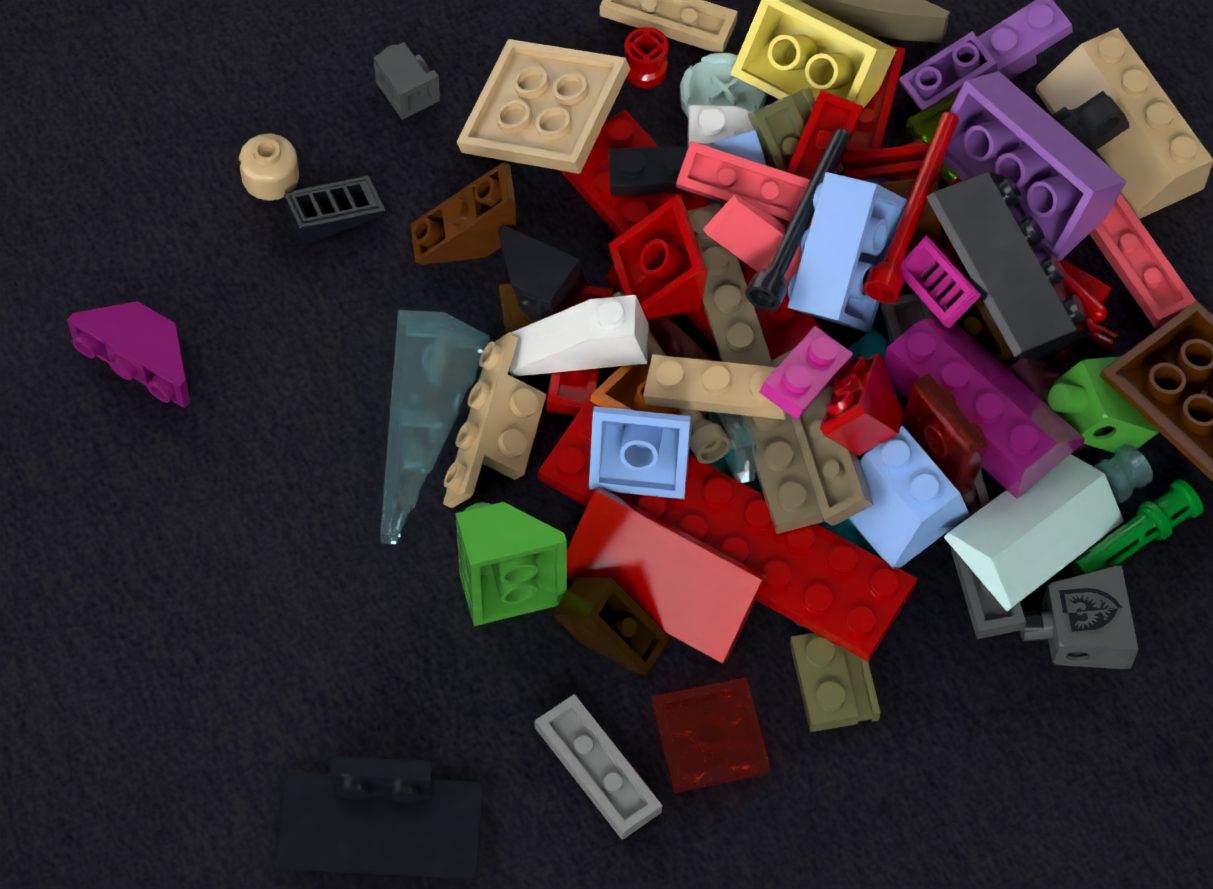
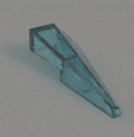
(431, 374)

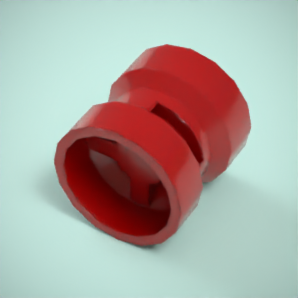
(647, 57)

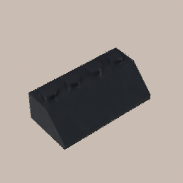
(1011, 265)

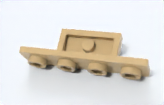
(498, 425)

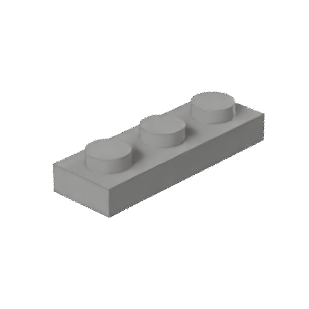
(598, 766)

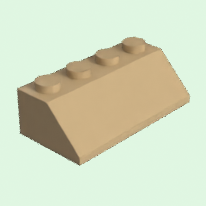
(1159, 150)

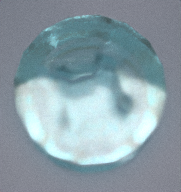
(1126, 471)

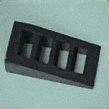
(323, 224)

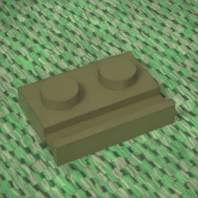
(782, 125)
(833, 683)

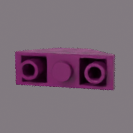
(136, 346)

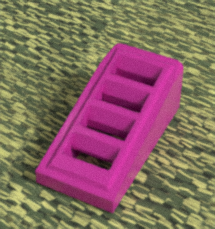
(920, 263)

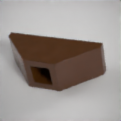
(468, 221)

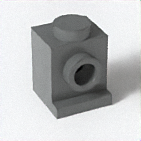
(406, 80)

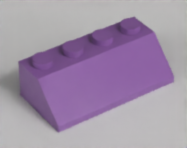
(1014, 137)

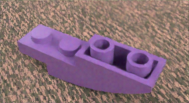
(1004, 48)

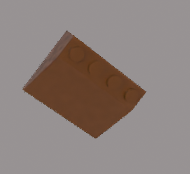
(1172, 382)

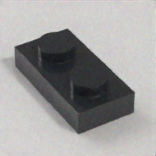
(646, 170)

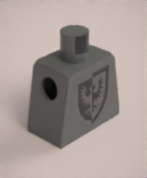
(1086, 621)

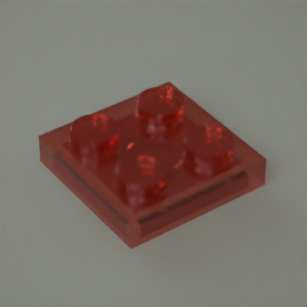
(945, 432)
(710, 735)

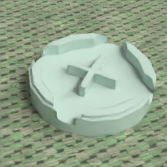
(713, 84)

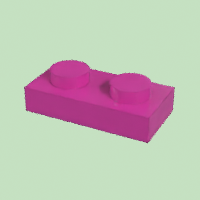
(806, 373)

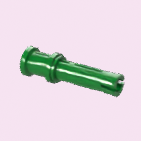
(1152, 522)

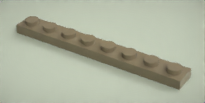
(741, 341)

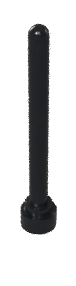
(768, 286)

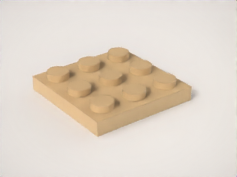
(543, 105)

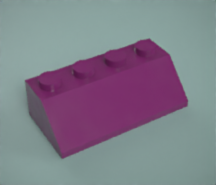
(1020, 428)

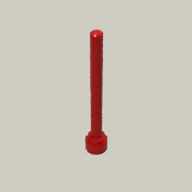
(885, 279)

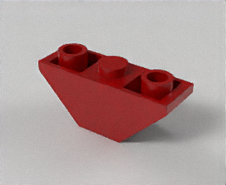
(863, 406)

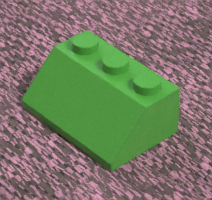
(509, 562)

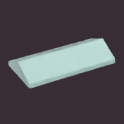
(1029, 539)

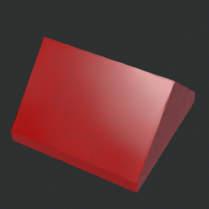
(661, 262)

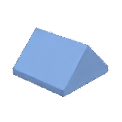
(639, 452)

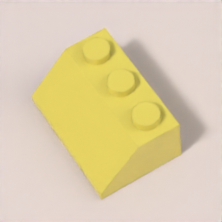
(802, 48)

